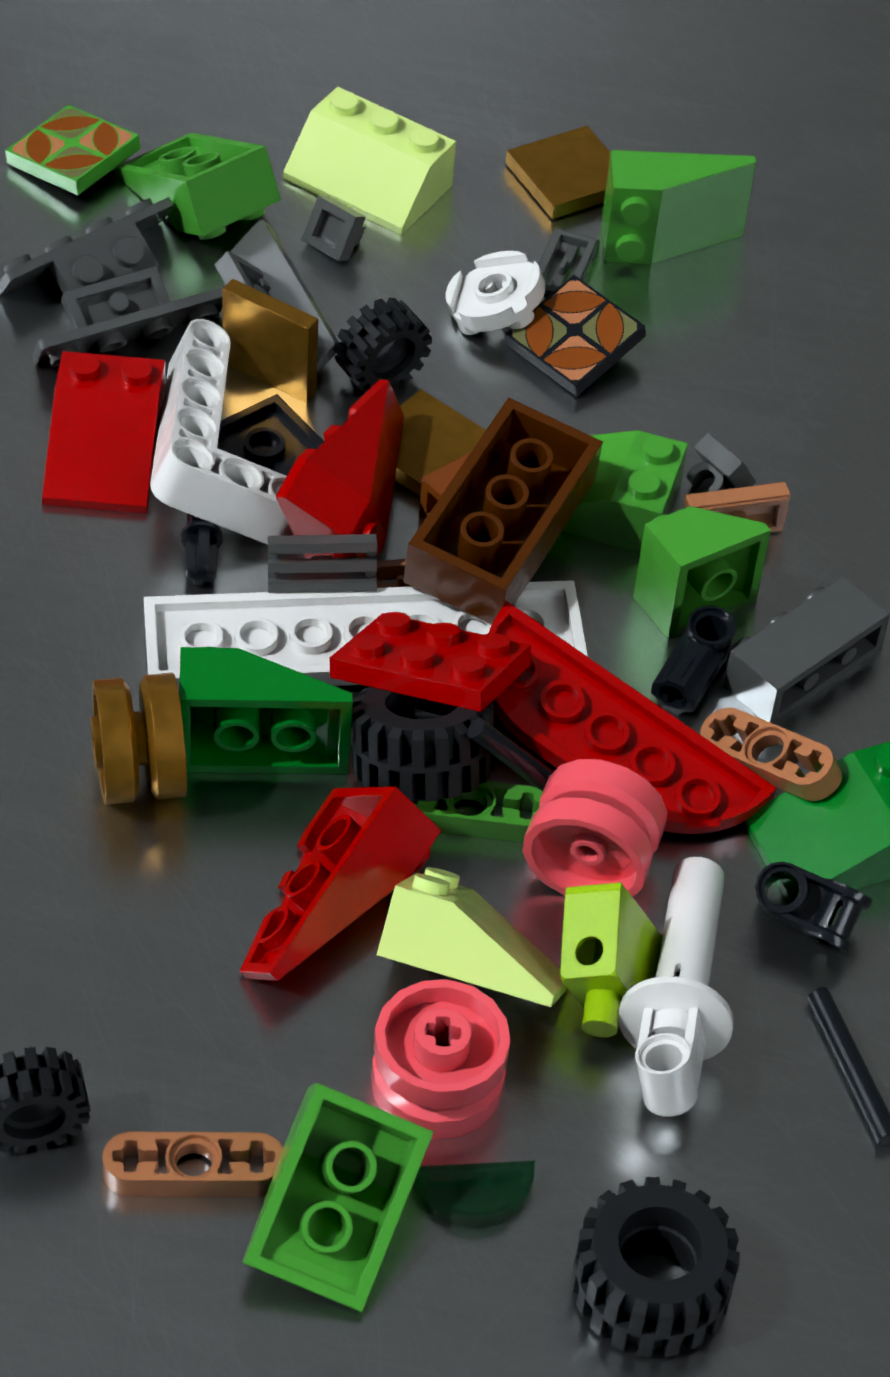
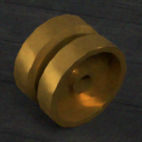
(144, 737)

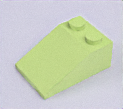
(463, 937)

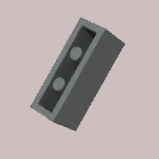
(805, 649)

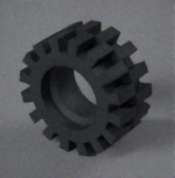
(383, 344)
(41, 1099)

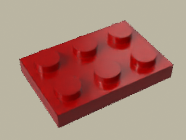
(431, 661)

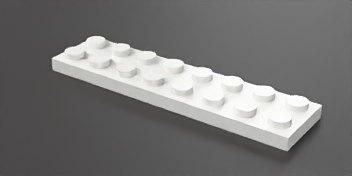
(310, 627)

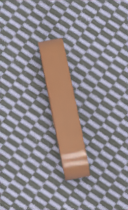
(783, 770)
(174, 1183)

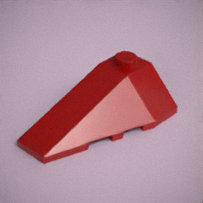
(350, 476)
(351, 860)

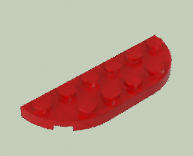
(579, 710)

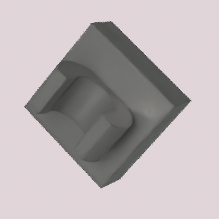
(334, 228)
(720, 465)

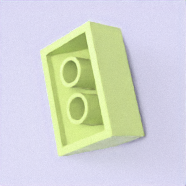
(371, 160)

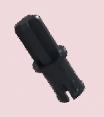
(201, 544)

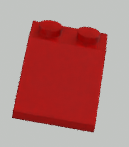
(103, 432)

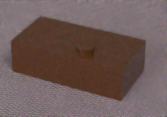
(502, 511)

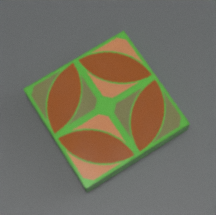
(73, 149)

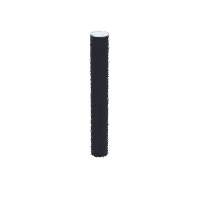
(509, 753)
(851, 1064)

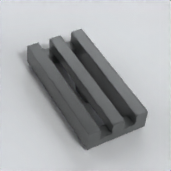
(575, 242)
(322, 572)

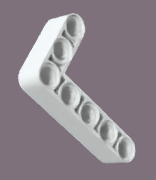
(187, 464)

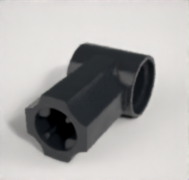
(695, 659)

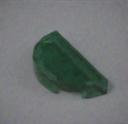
(475, 1193)

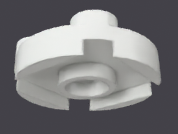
(482, 308)

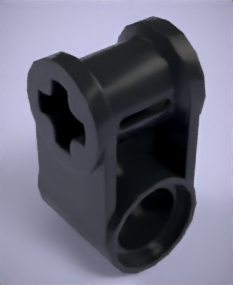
(814, 906)

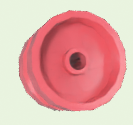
(595, 827)
(440, 1057)

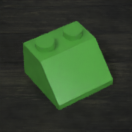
(698, 562)

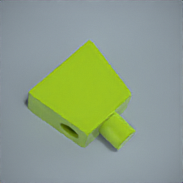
(605, 951)

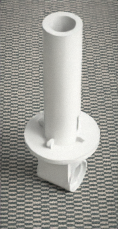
(676, 1015)

